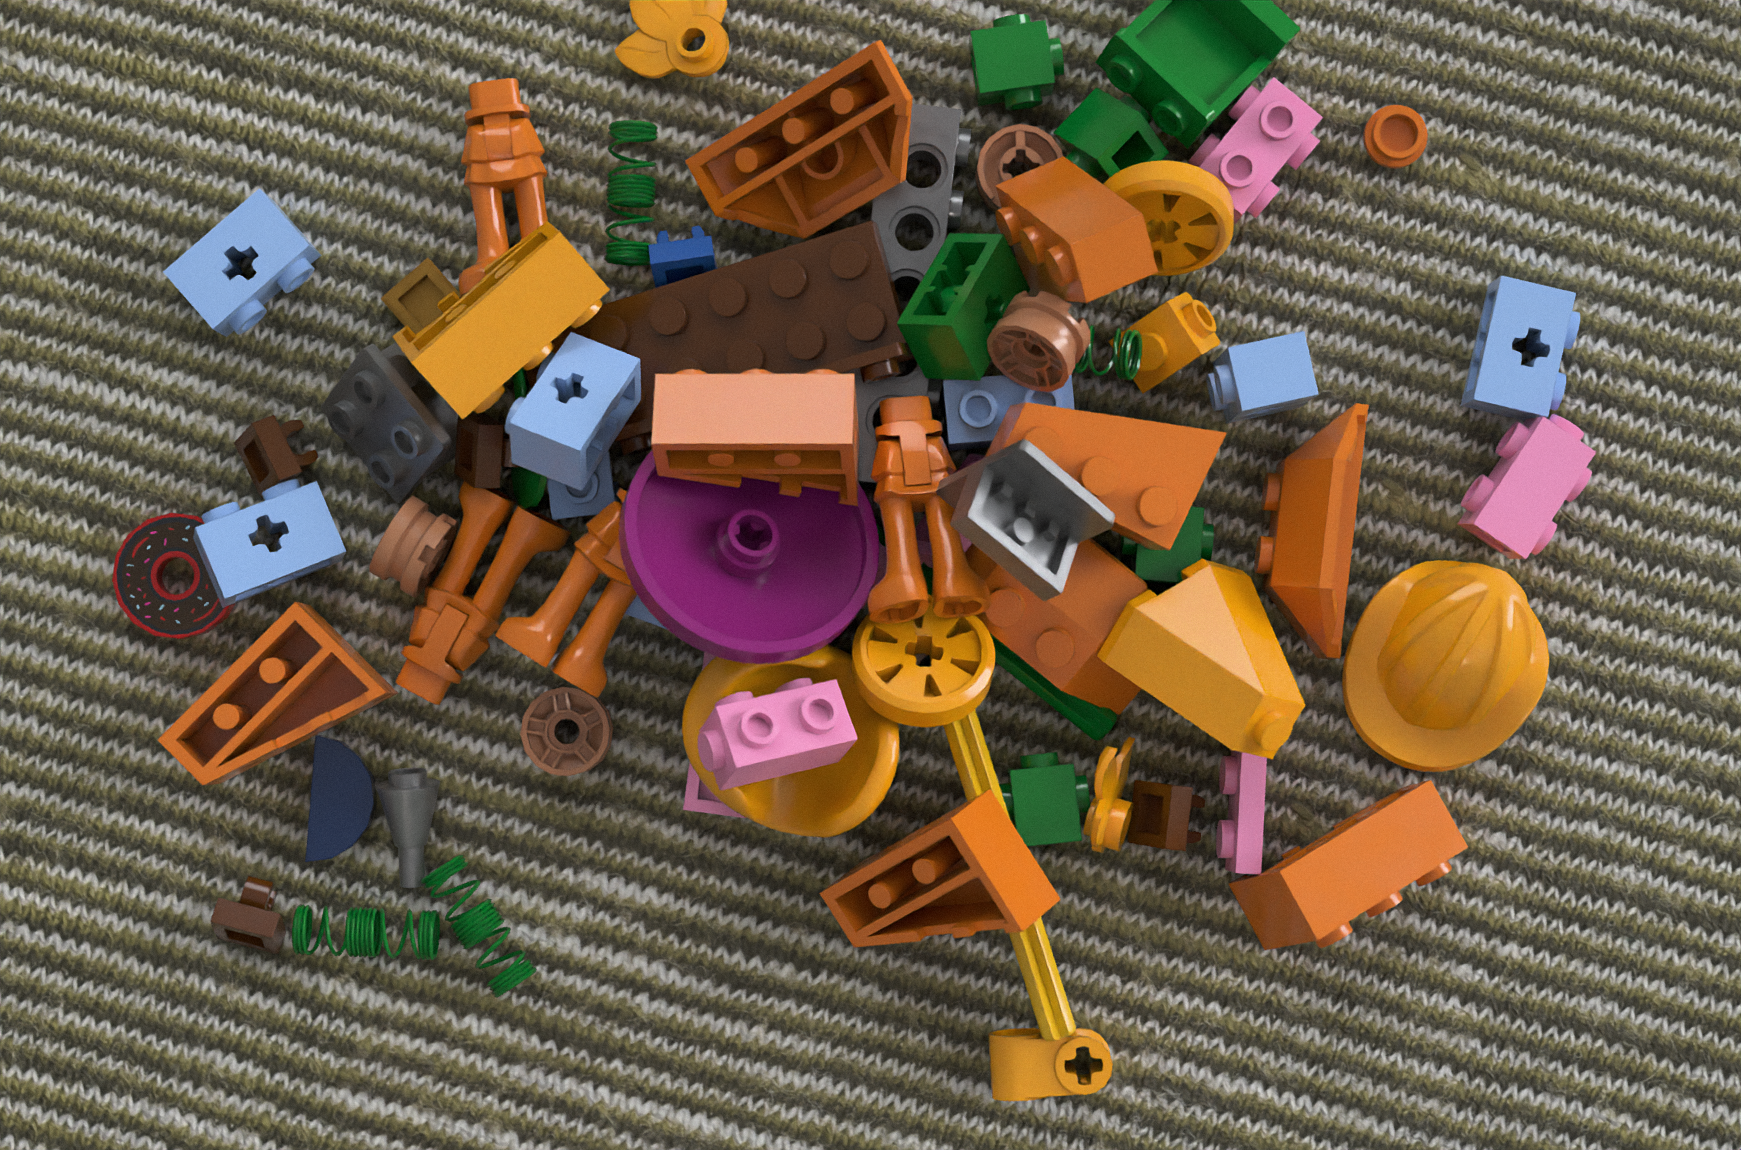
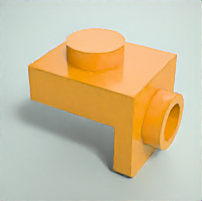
(1172, 339)

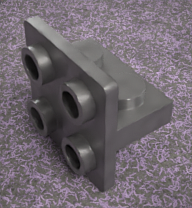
(392, 419)
(1025, 514)

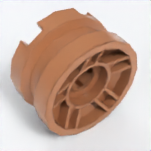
(1007, 147)
(1038, 341)
(414, 546)
(542, 723)

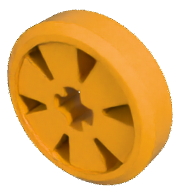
(1183, 211)
(917, 695)

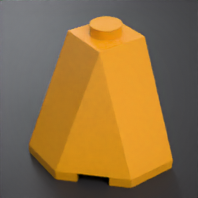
(1210, 658)

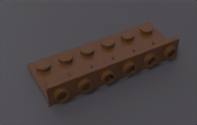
(777, 312)

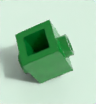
(1014, 62)
(1109, 135)
(1165, 566)
(1046, 799)

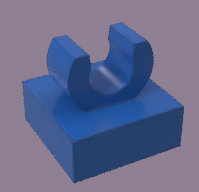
(681, 258)

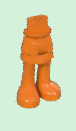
(500, 159)
(907, 474)
(453, 627)
(542, 632)

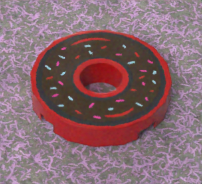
(141, 587)

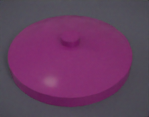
(747, 566)

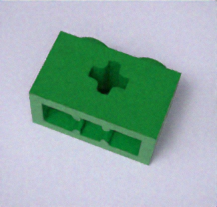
(960, 305)

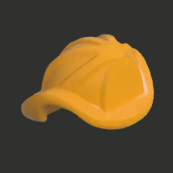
(1444, 665)
(815, 800)

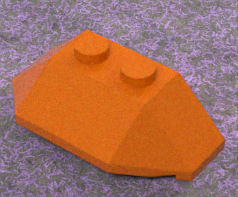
(814, 150)
(1313, 530)
(1068, 630)

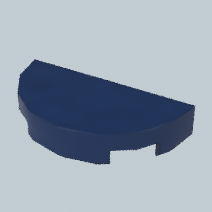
(340, 799)

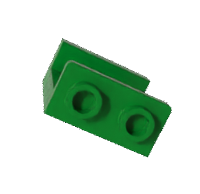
(1195, 58)

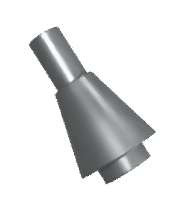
(409, 808)

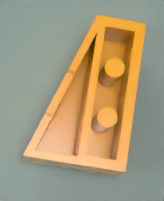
(504, 320)

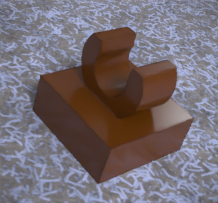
(481, 450)
(268, 454)
(1163, 815)
(251, 920)

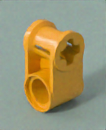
(1032, 1068)

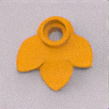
(666, 32)
(1109, 814)

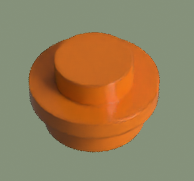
(1395, 136)

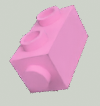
(1268, 133)
(1536, 473)
(775, 733)

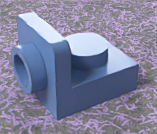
(593, 498)

